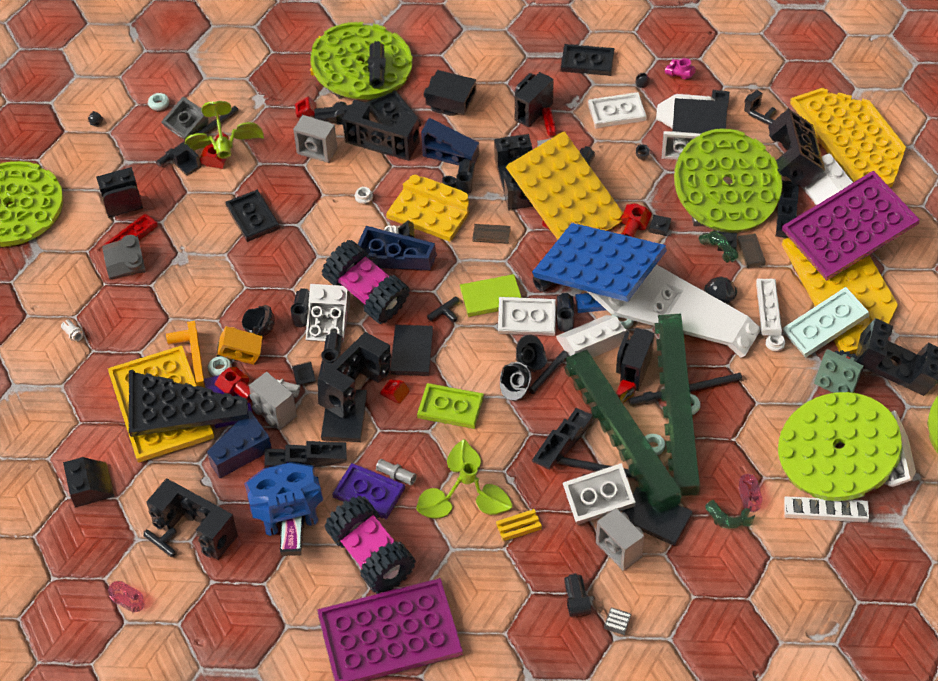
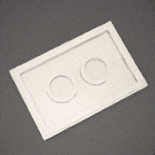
(617, 110)
(527, 316)

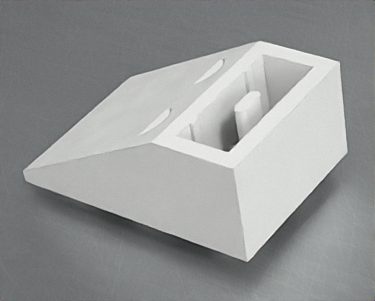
(327, 311)

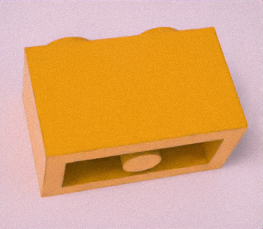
(239, 345)

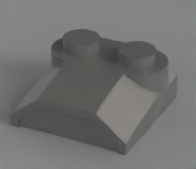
(185, 118)
(123, 257)

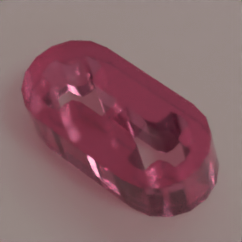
(745, 493)
(123, 600)

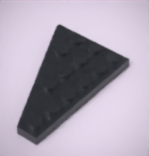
(165, 406)

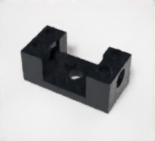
(393, 141)
(505, 152)
(803, 159)
(912, 371)
(337, 383)
(216, 525)

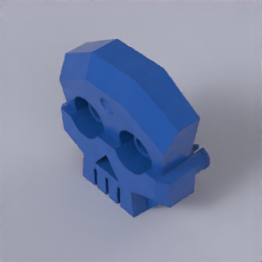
(283, 494)

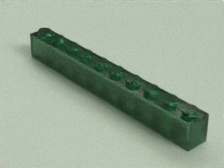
(678, 404)
(623, 431)

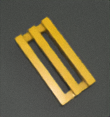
(516, 522)

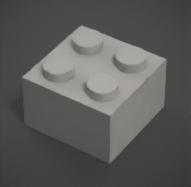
(315, 138)
(272, 401)
(619, 538)

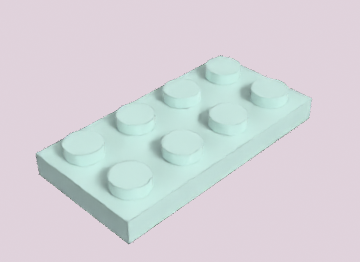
(825, 322)

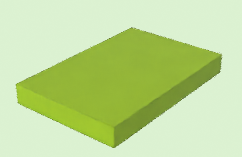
(483, 295)
(450, 406)

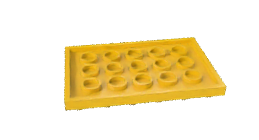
(564, 187)
(166, 364)

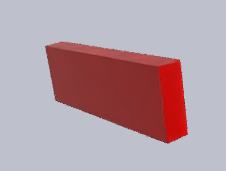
(139, 228)

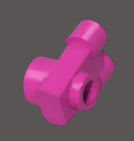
(680, 68)

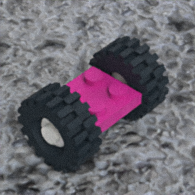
(366, 281)
(360, 532)

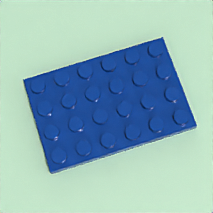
(599, 261)

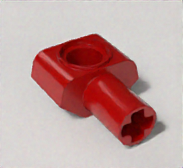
(209, 155)
(632, 222)
(234, 382)

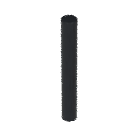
(548, 372)

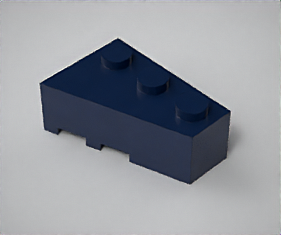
(447, 144)
(239, 446)

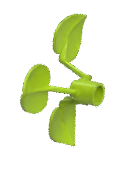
(222, 145)
(465, 460)

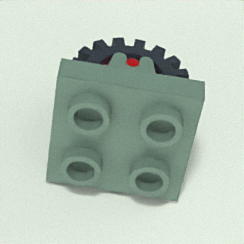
(838, 372)

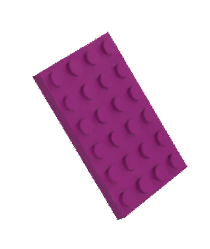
(850, 225)
(389, 632)

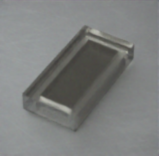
(491, 233)
(751, 250)

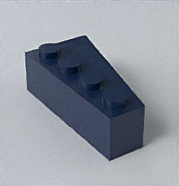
(397, 250)

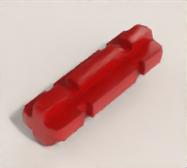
(549, 121)

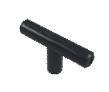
(764, 118)
(445, 309)
(161, 542)

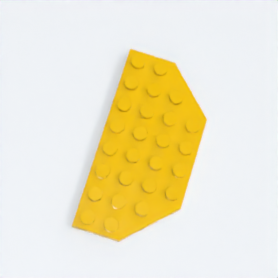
(852, 133)
(860, 279)

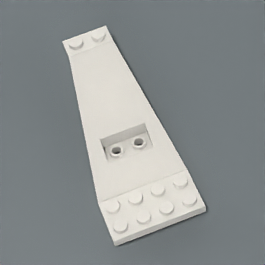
(700, 312)

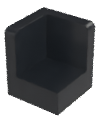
(186, 159)

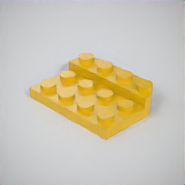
(431, 207)

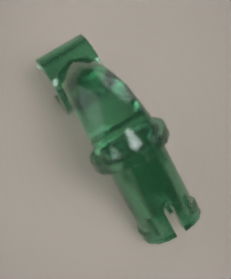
(716, 238)
(723, 520)

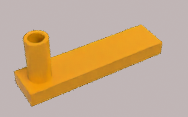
(192, 336)

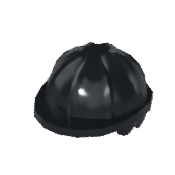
(722, 289)
(259, 320)
(531, 352)
(515, 380)

